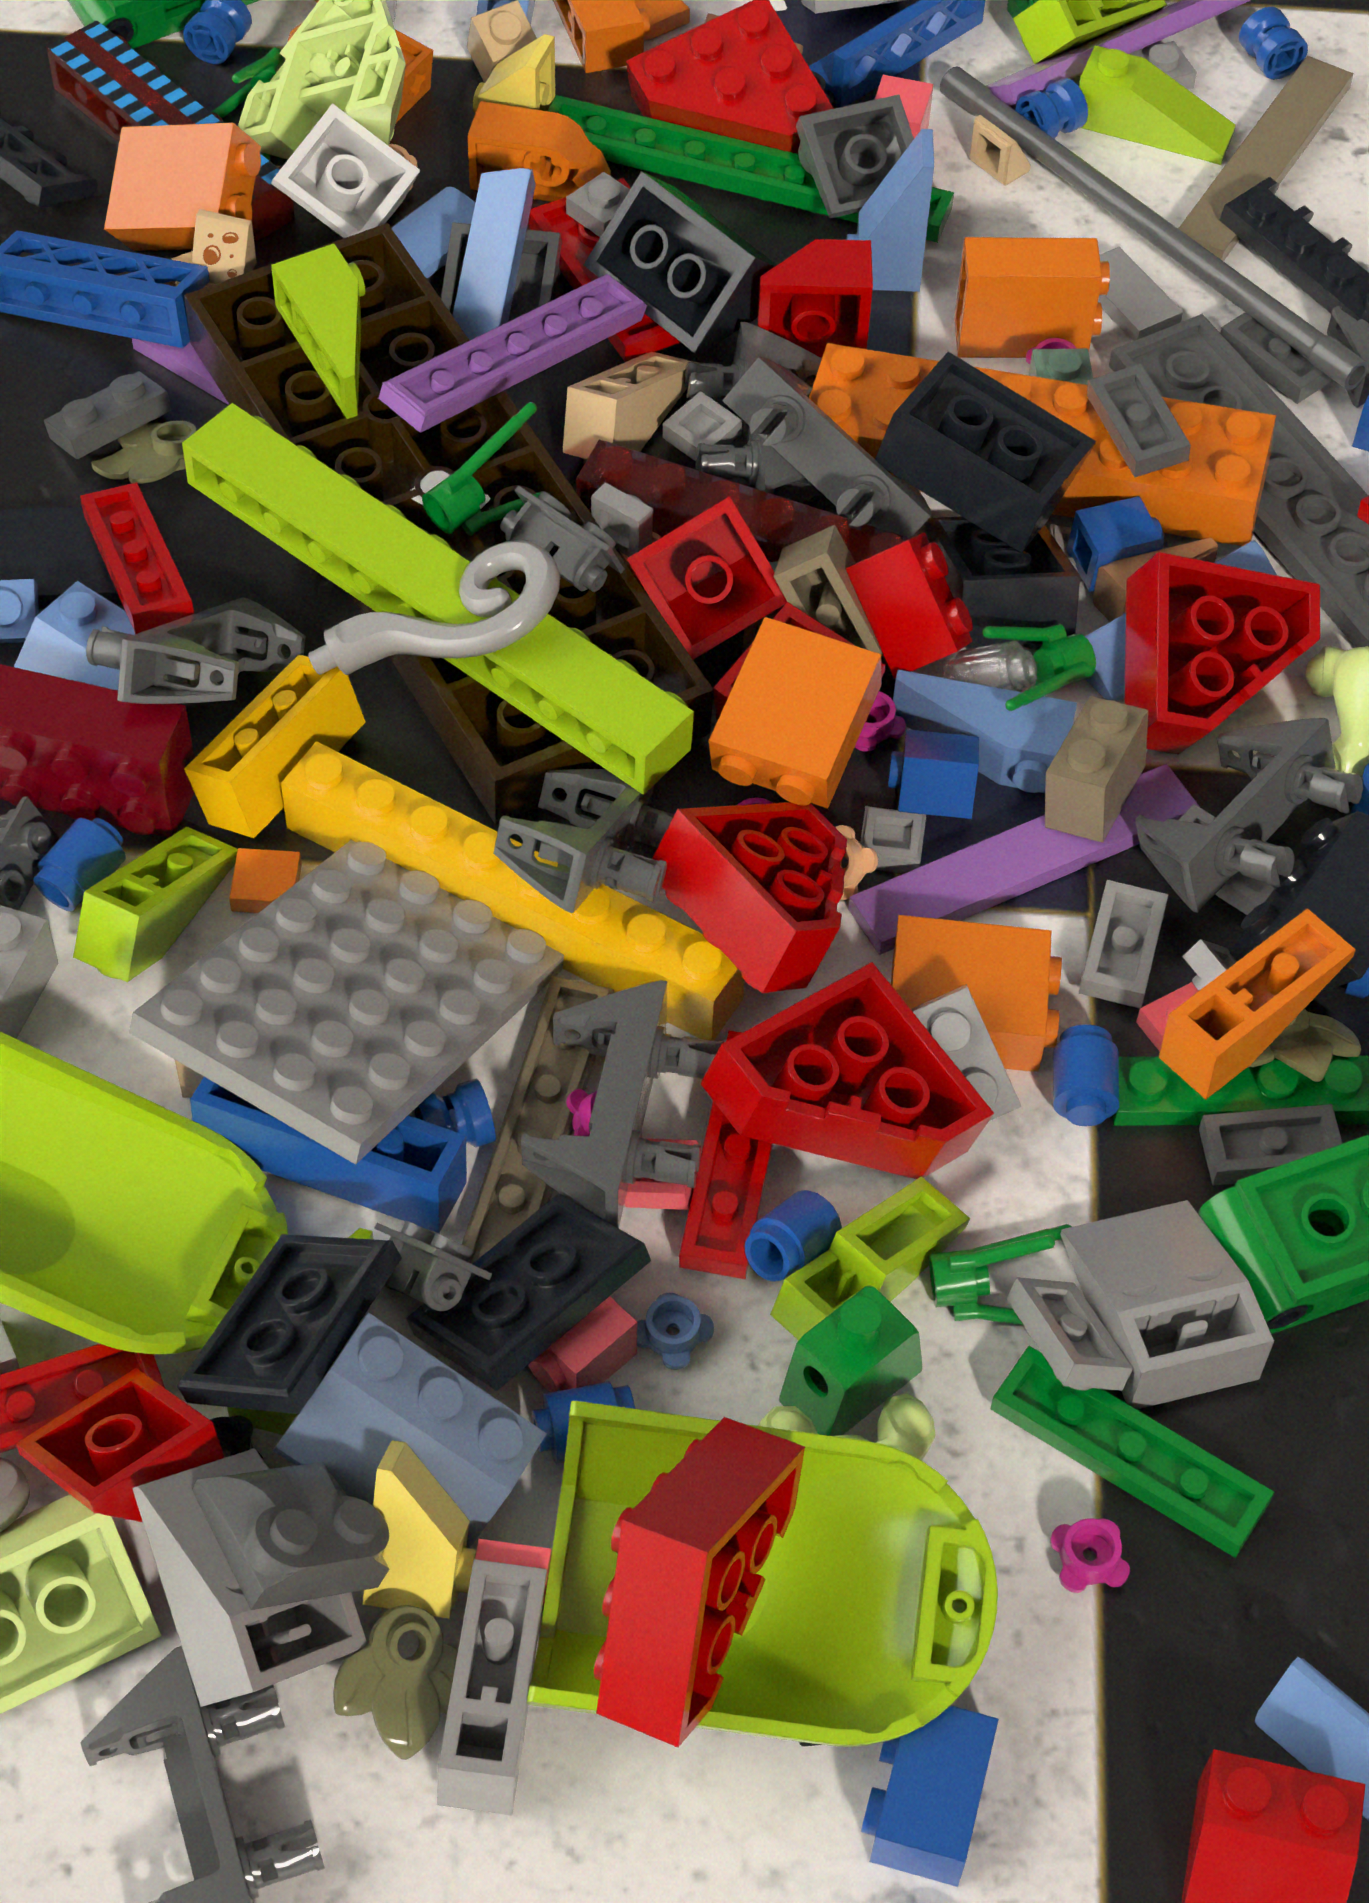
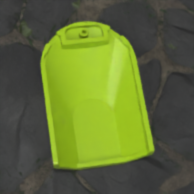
(121, 1210)
(865, 1604)

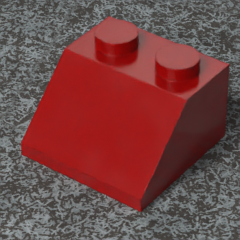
(820, 295)
(708, 578)
(121, 1441)
(1271, 1834)

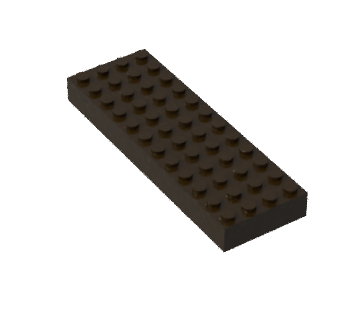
(403, 326)

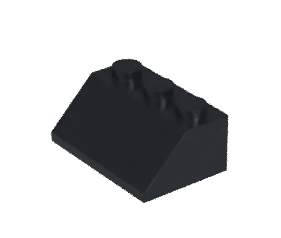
(681, 264)
(983, 451)
(1328, 880)

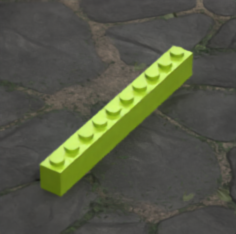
(399, 568)

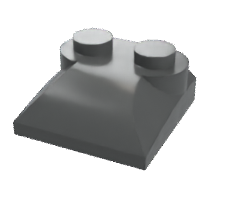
(853, 150)
(536, 274)
(294, 1534)

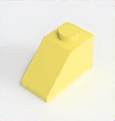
(522, 78)
(426, 1537)

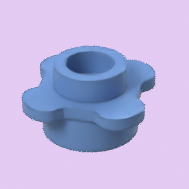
(678, 1312)

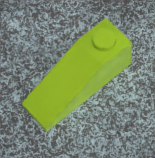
(1063, 24)
(1146, 106)
(322, 308)
(148, 903)

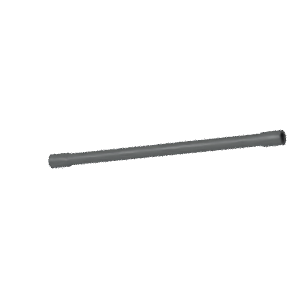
(1321, 350)

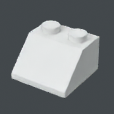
(346, 175)

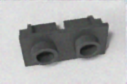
(581, 551)
(23, 843)
(430, 1266)

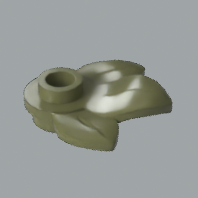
(147, 453)
(1310, 1043)
(399, 1691)

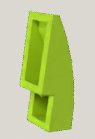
(878, 1249)

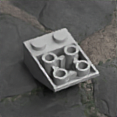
(1170, 1302)
(223, 1640)

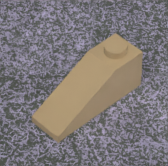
(622, 403)

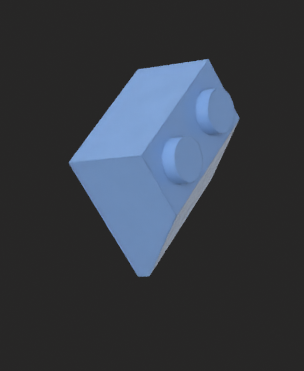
(61, 634)

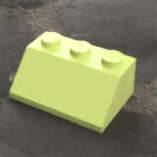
(65, 1599)

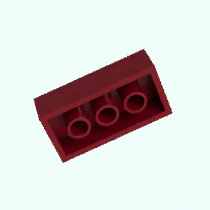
(93, 755)

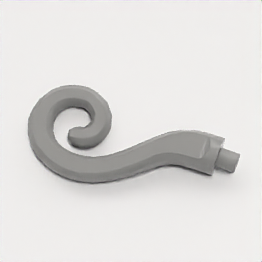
(384, 634)

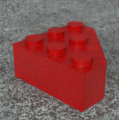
(730, 79)
(1208, 641)
(759, 886)
(849, 1081)
(691, 1576)

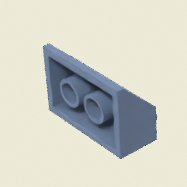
(399, 1392)

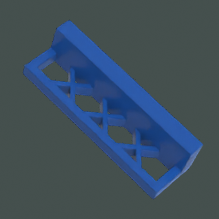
(895, 45)
(91, 294)

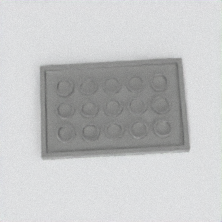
(348, 998)

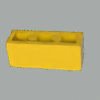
(244, 765)

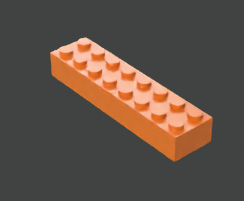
(1200, 498)

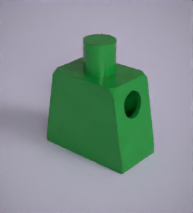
(862, 1356)

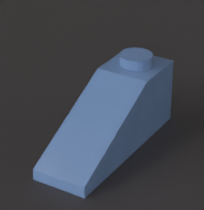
(898, 218)
(1012, 744)

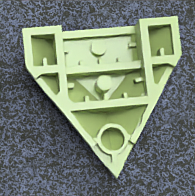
(337, 56)

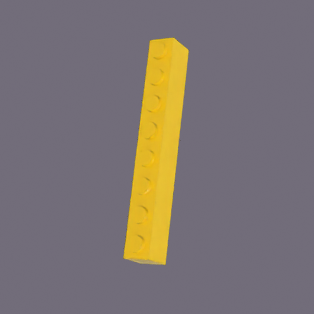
(605, 941)

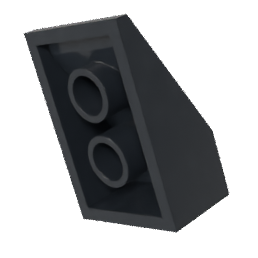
(1004, 584)

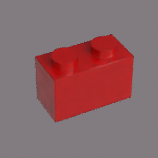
(911, 604)

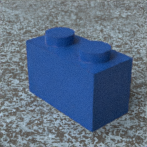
(931, 1795)

